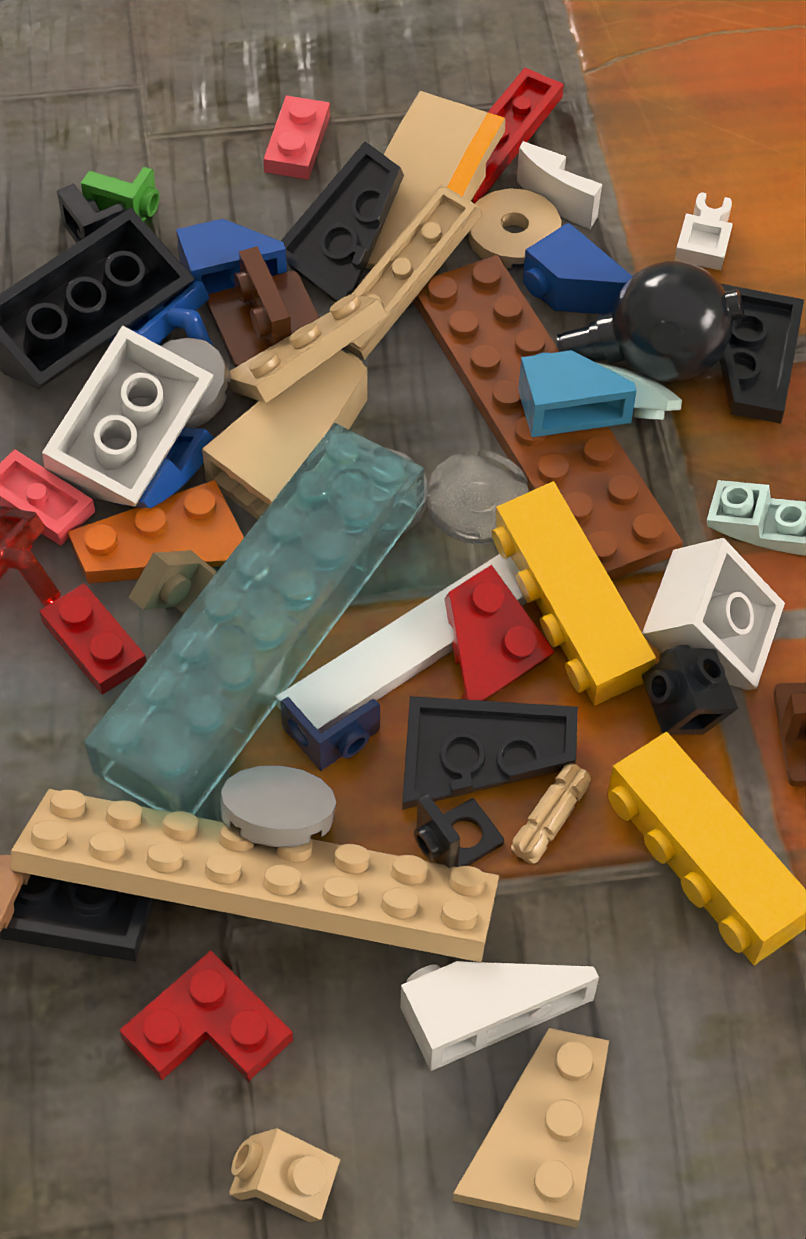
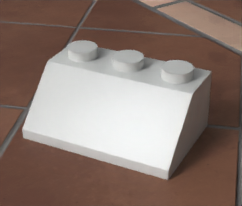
(125, 419)

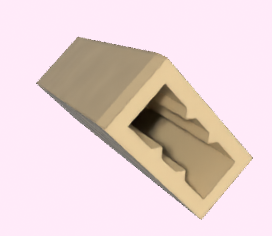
(274, 438)

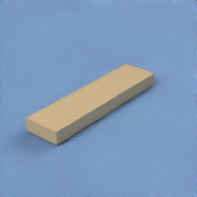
(414, 260)

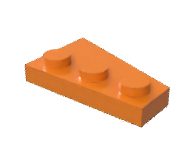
(185, 521)

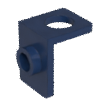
(339, 740)

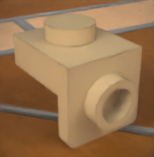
(284, 1173)

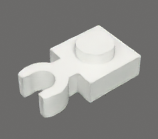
(705, 235)

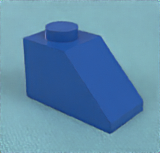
(213, 248)
(573, 273)

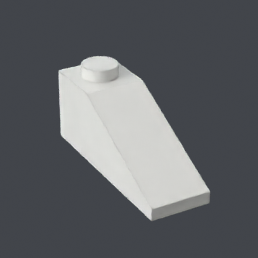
(481, 1003)

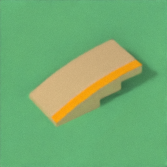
(434, 147)

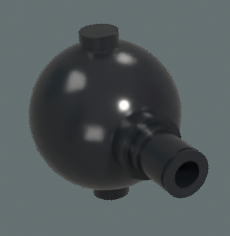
(665, 323)

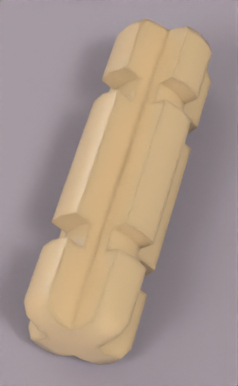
(551, 813)

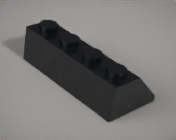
(85, 299)

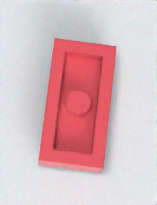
(297, 137)
(36, 489)

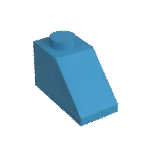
(572, 394)

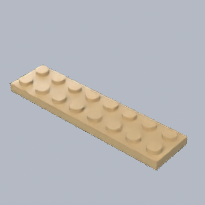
(216, 869)

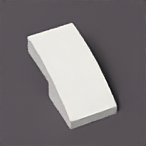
(571, 194)

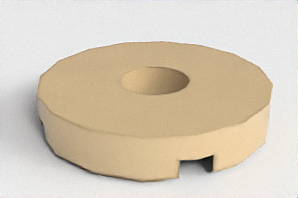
(509, 208)

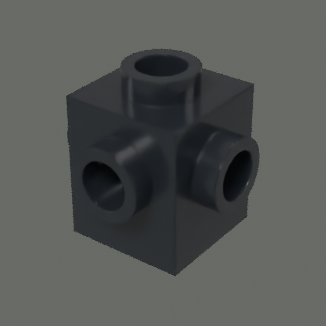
(689, 691)

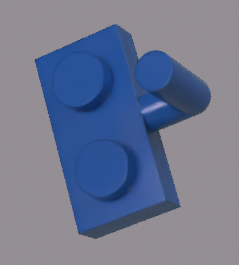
(176, 313)

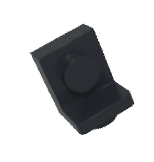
(81, 215)

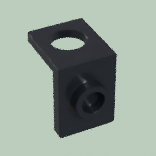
(441, 841)

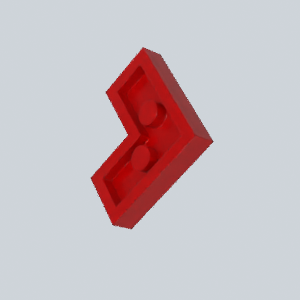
(201, 1007)

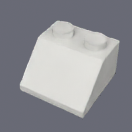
(716, 604)

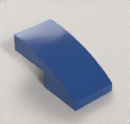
(177, 467)

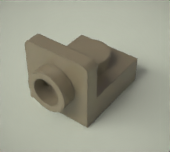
(171, 581)

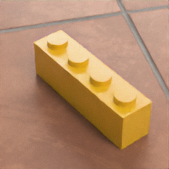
(573, 593)
(709, 848)

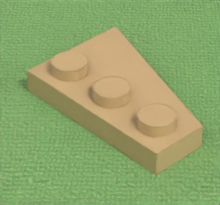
(307, 348)
(543, 1136)

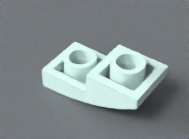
(651, 397)
(754, 517)

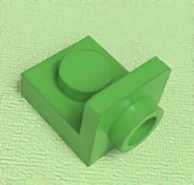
(109, 191)

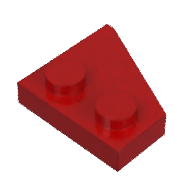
(492, 635)

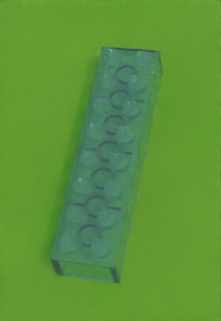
(256, 623)

